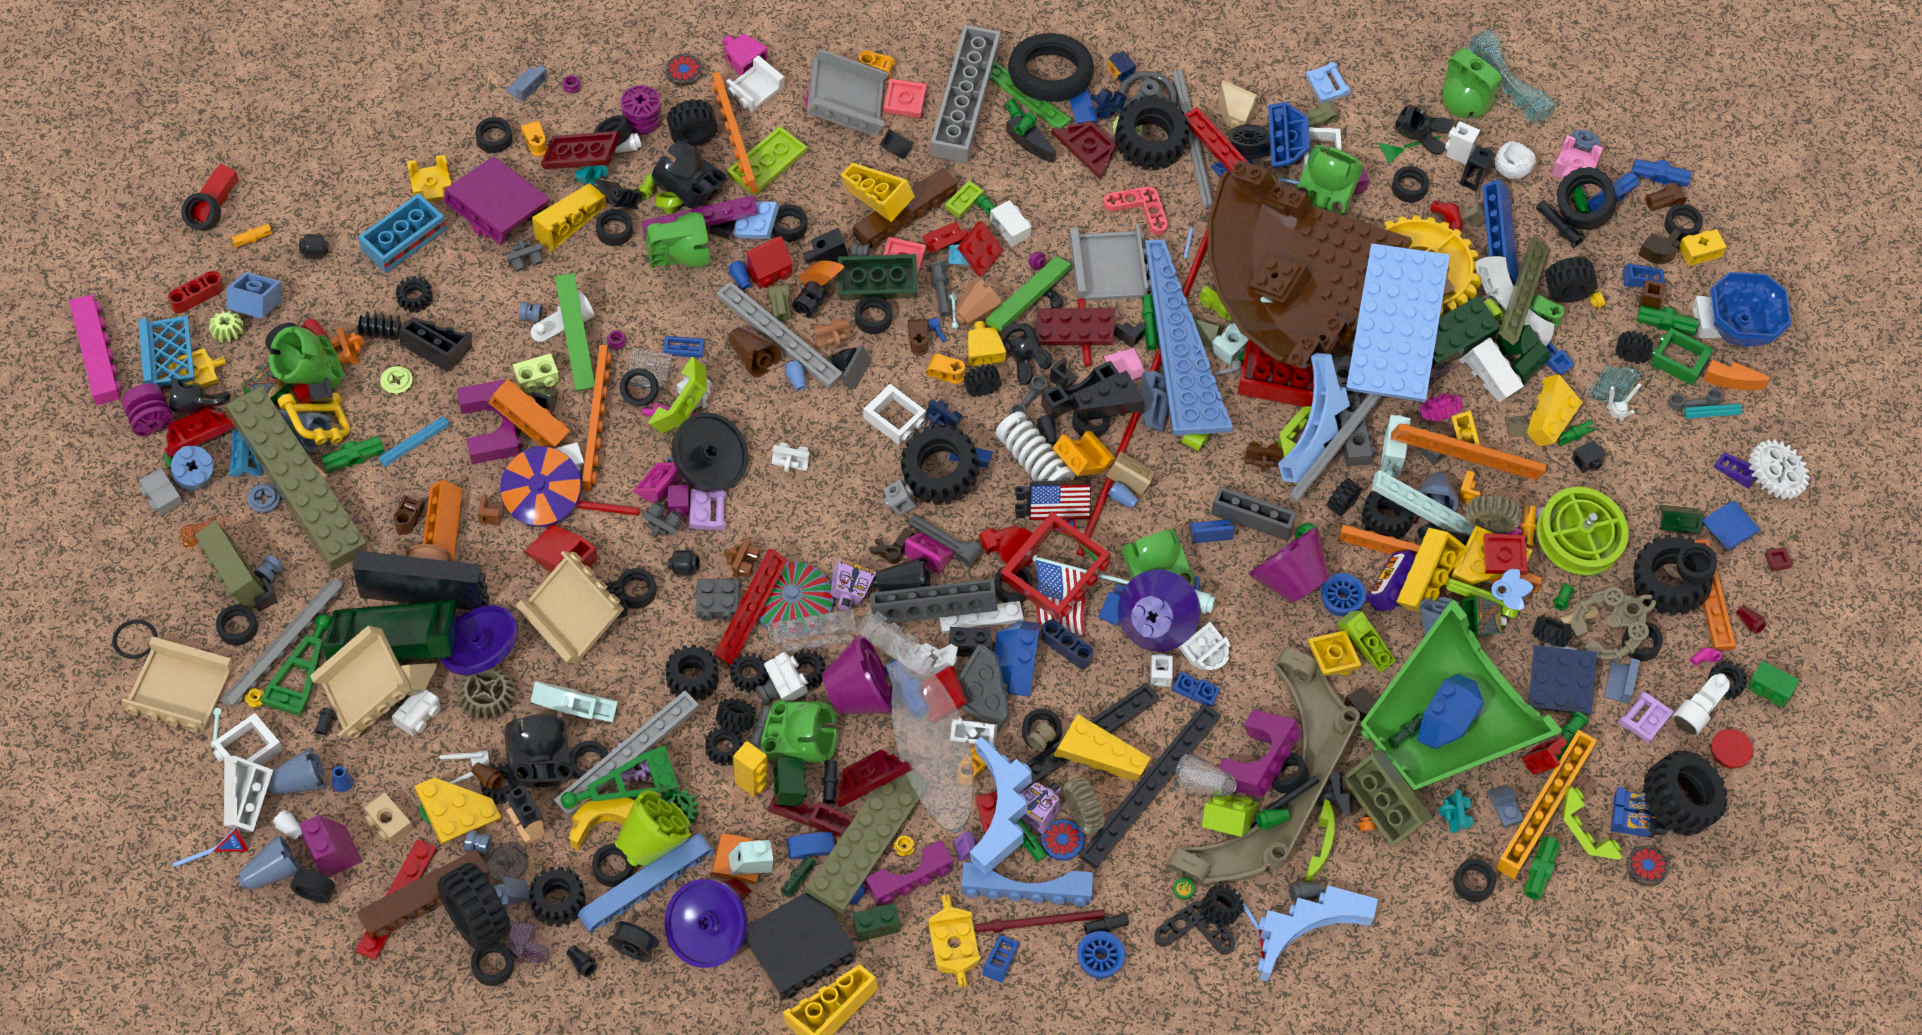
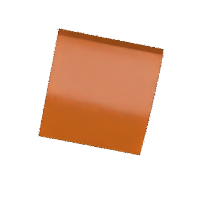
(721, 864)

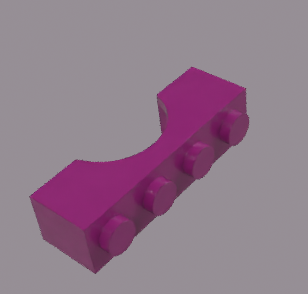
(887, 886)

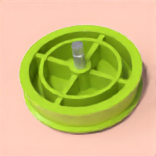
(1582, 531)

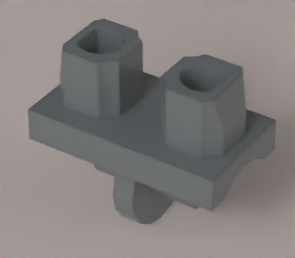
(516, 258)
(660, 523)

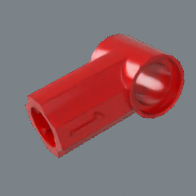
(991, 537)

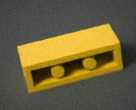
(750, 769)

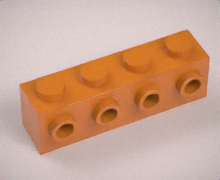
(528, 415)
(443, 515)

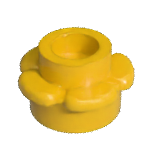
(1597, 300)
(250, 700)
(904, 840)

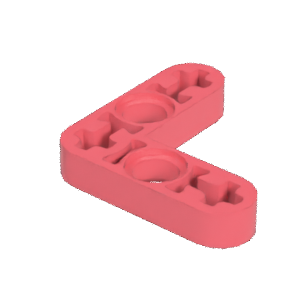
(1140, 200)

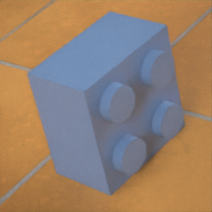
(253, 295)

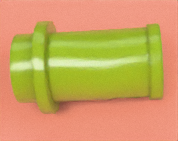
(647, 187)

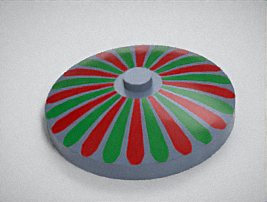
(797, 594)

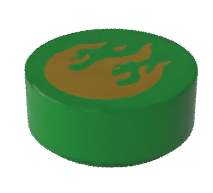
(1183, 888)

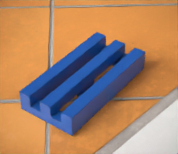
(683, 349)

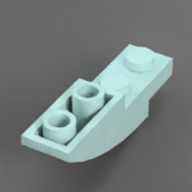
(573, 702)

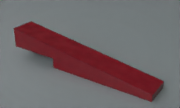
(817, 816)

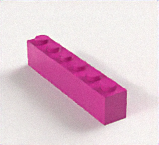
(94, 349)

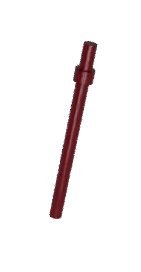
(998, 925)

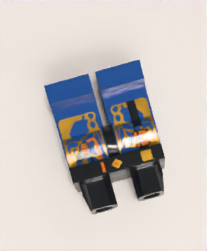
(1633, 816)

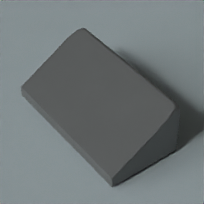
(856, 368)

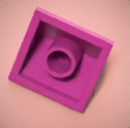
(655, 484)
(923, 545)

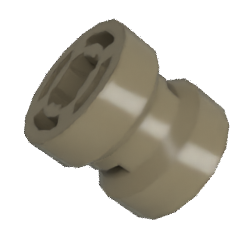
(1042, 735)

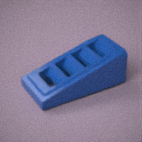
(1631, 272)
(997, 971)

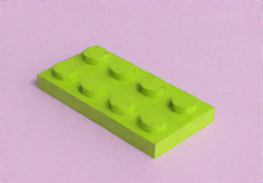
(770, 158)

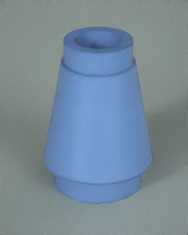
(795, 374)
(1123, 495)

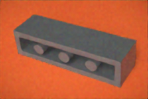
(1253, 513)

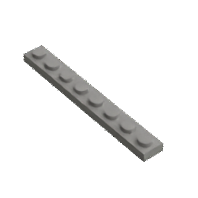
(779, 334)
(276, 648)
(635, 745)

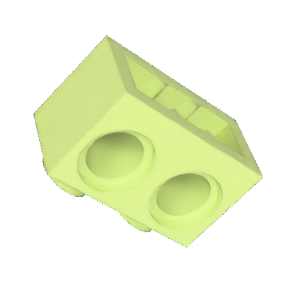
(535, 371)

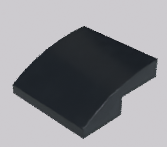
(1344, 800)

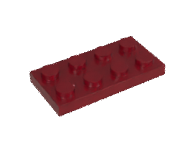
(580, 150)
(1075, 326)

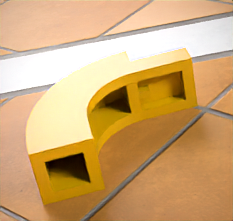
(597, 812)

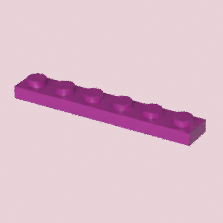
(713, 213)

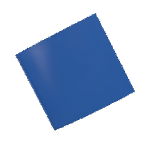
(1730, 525)

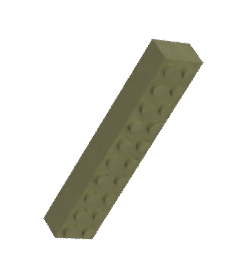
(296, 478)

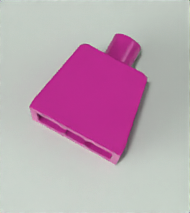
(742, 51)

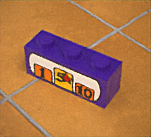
(1390, 582)

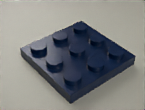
(1562, 679)

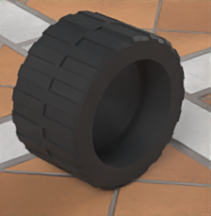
(1581, 177)

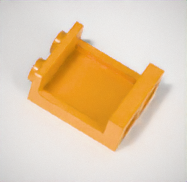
(1084, 455)

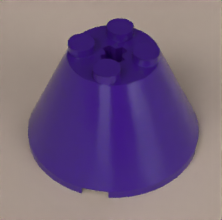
(1170, 598)

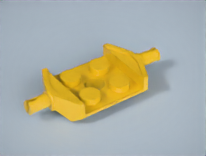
(954, 924)

